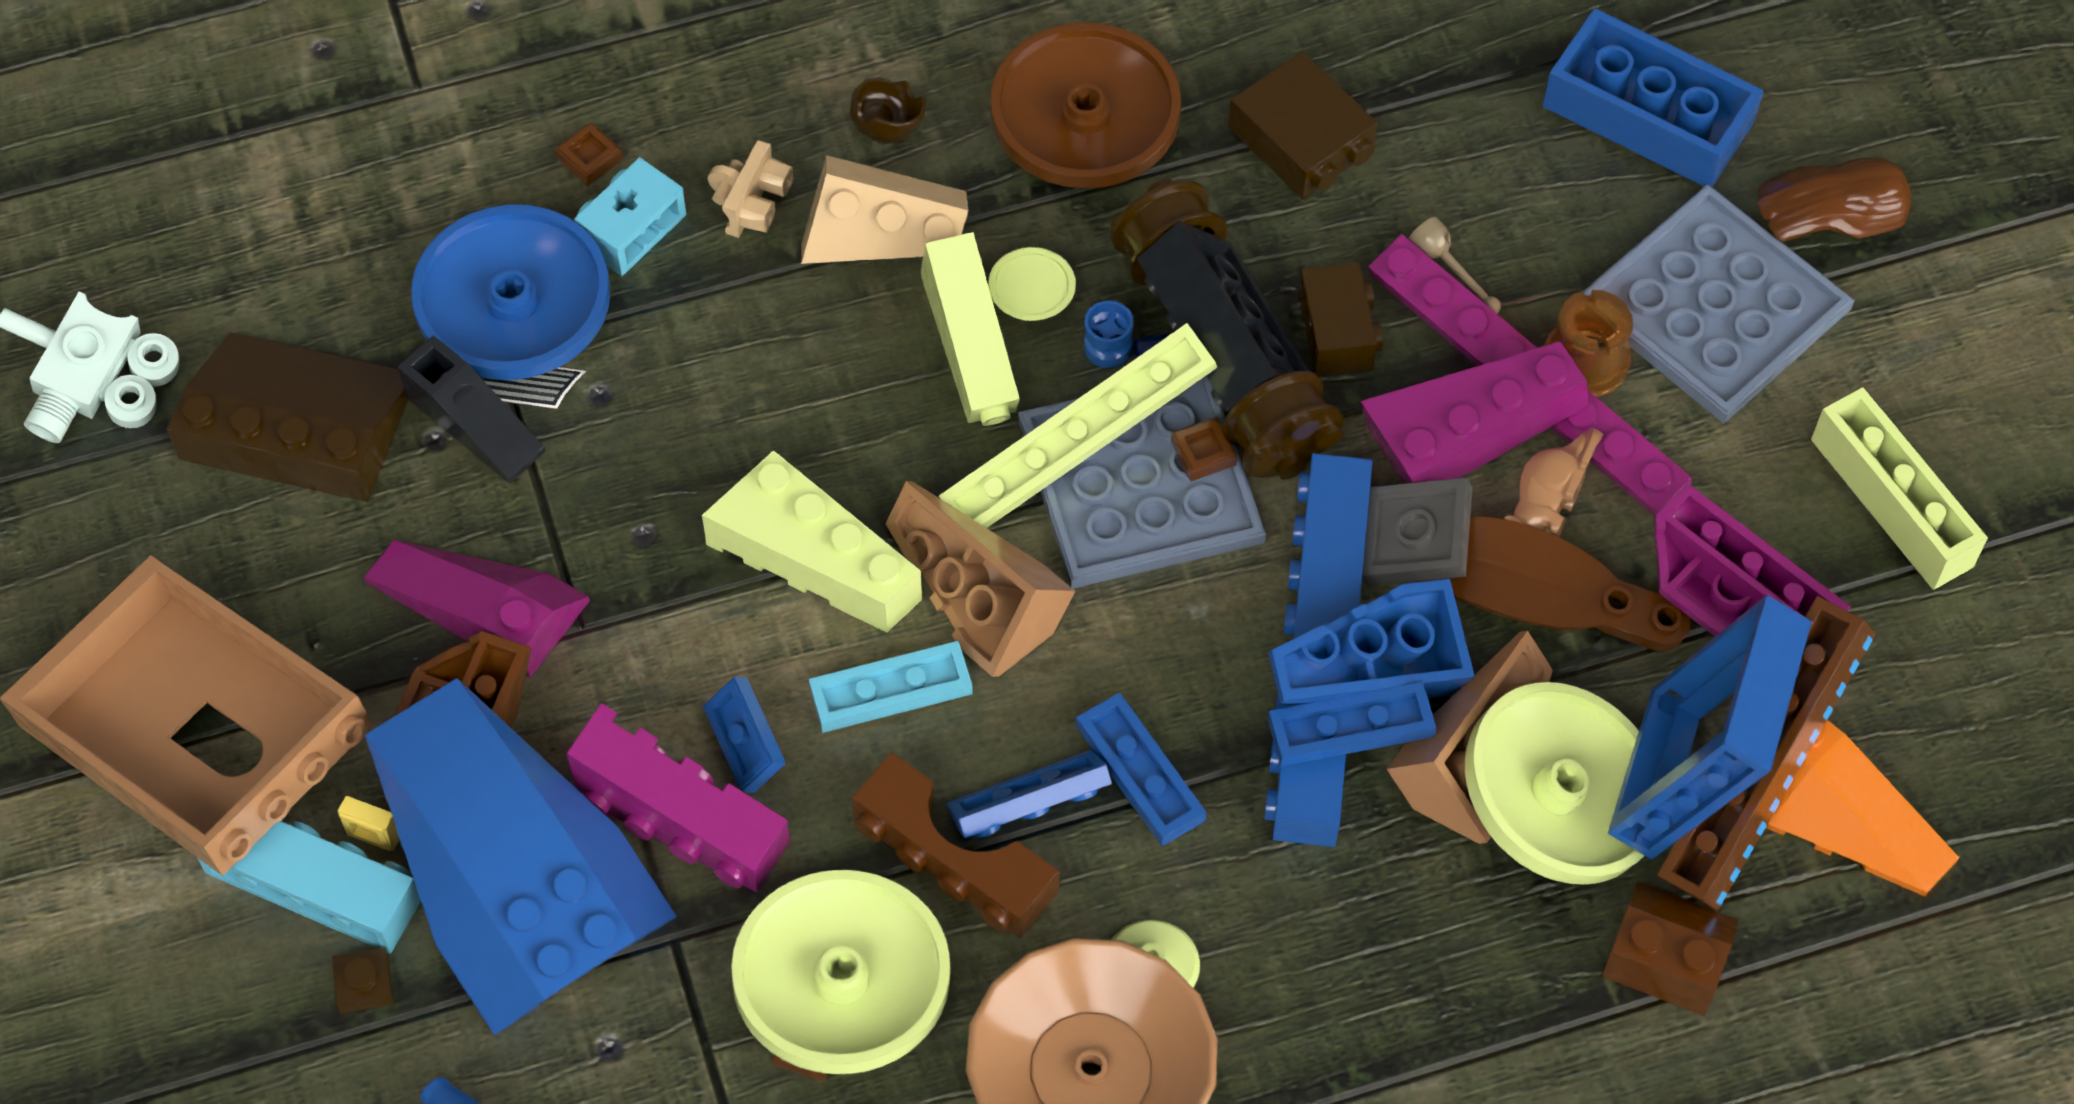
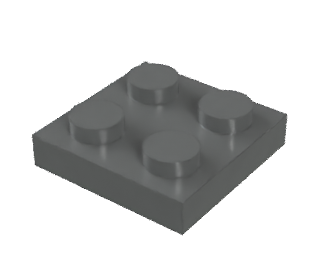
(1417, 531)

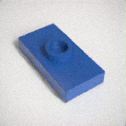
(744, 734)

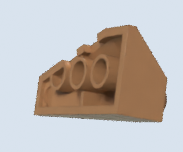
(1433, 768)

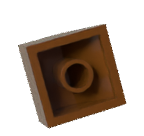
(1671, 948)

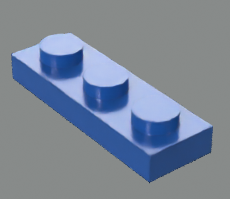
(1351, 724)
(1141, 769)
(1028, 794)

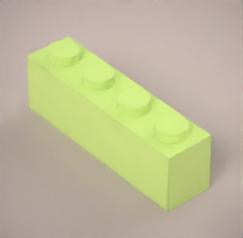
(1898, 488)

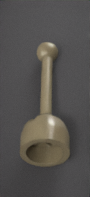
(1435, 241)

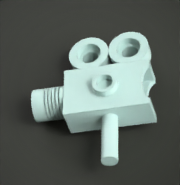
(83, 368)

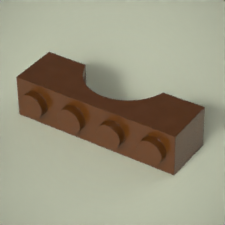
(1004, 884)

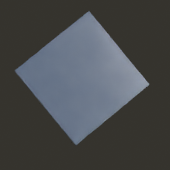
(1721, 302)
(1134, 503)

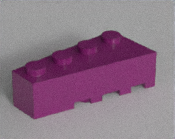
(1474, 414)
(676, 803)

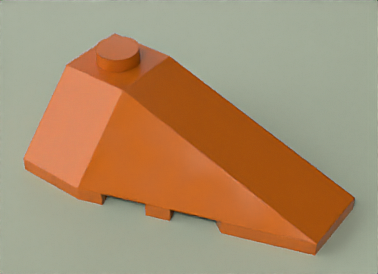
(1857, 813)

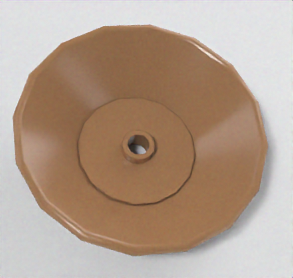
(1098, 1007)

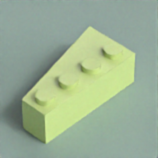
(802, 534)

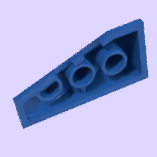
(1379, 645)

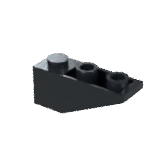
(468, 409)

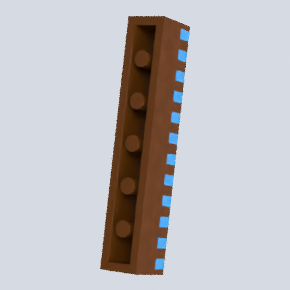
(1715, 851)

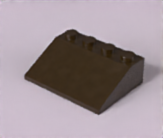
(290, 416)

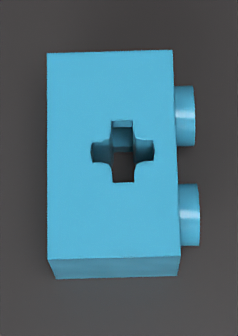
(632, 214)

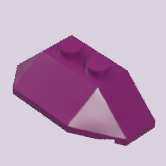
(1721, 568)

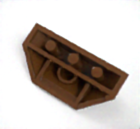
(485, 665)

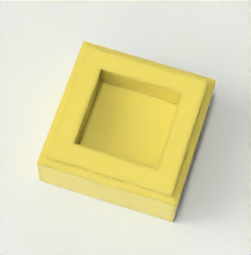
(368, 823)

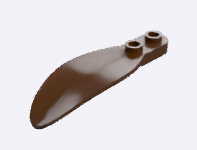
(1558, 586)

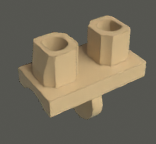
(742, 185)

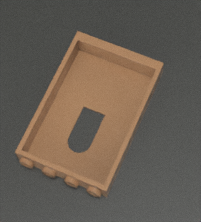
(143, 670)

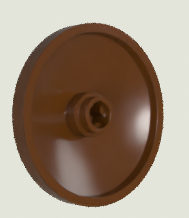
(1085, 105)

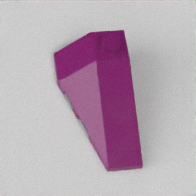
(479, 595)

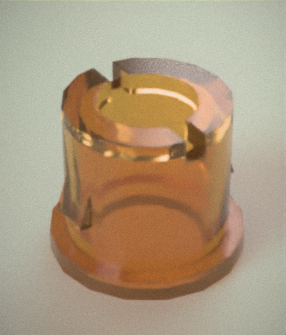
(1604, 318)

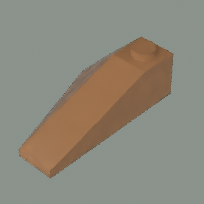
(985, 585)

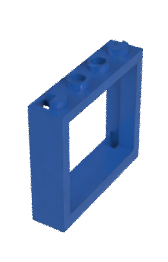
(1667, 789)

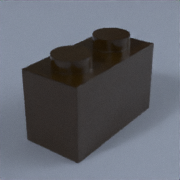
(1339, 319)

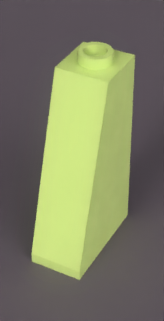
(969, 329)

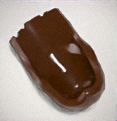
(1848, 198)

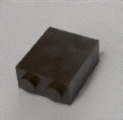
(1303, 125)

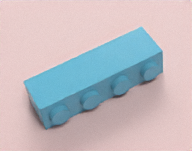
(327, 883)

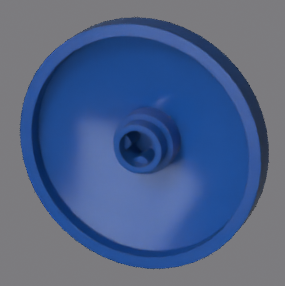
(512, 290)

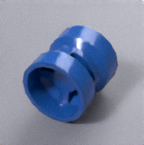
(1108, 334)

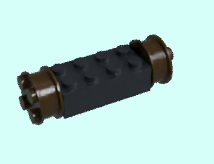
(1202, 281)

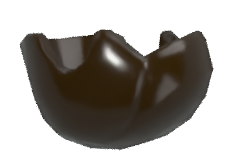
(886, 110)

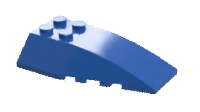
(507, 856)

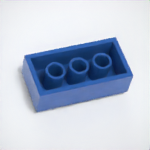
(1652, 98)

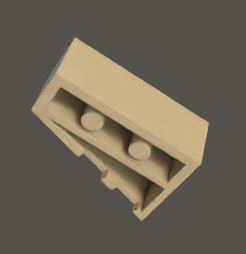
(877, 214)

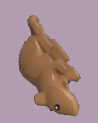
(1553, 483)

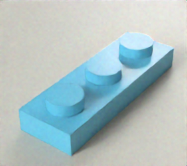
(890, 686)

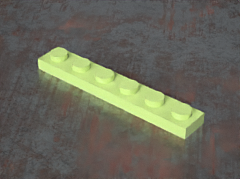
(1082, 428)

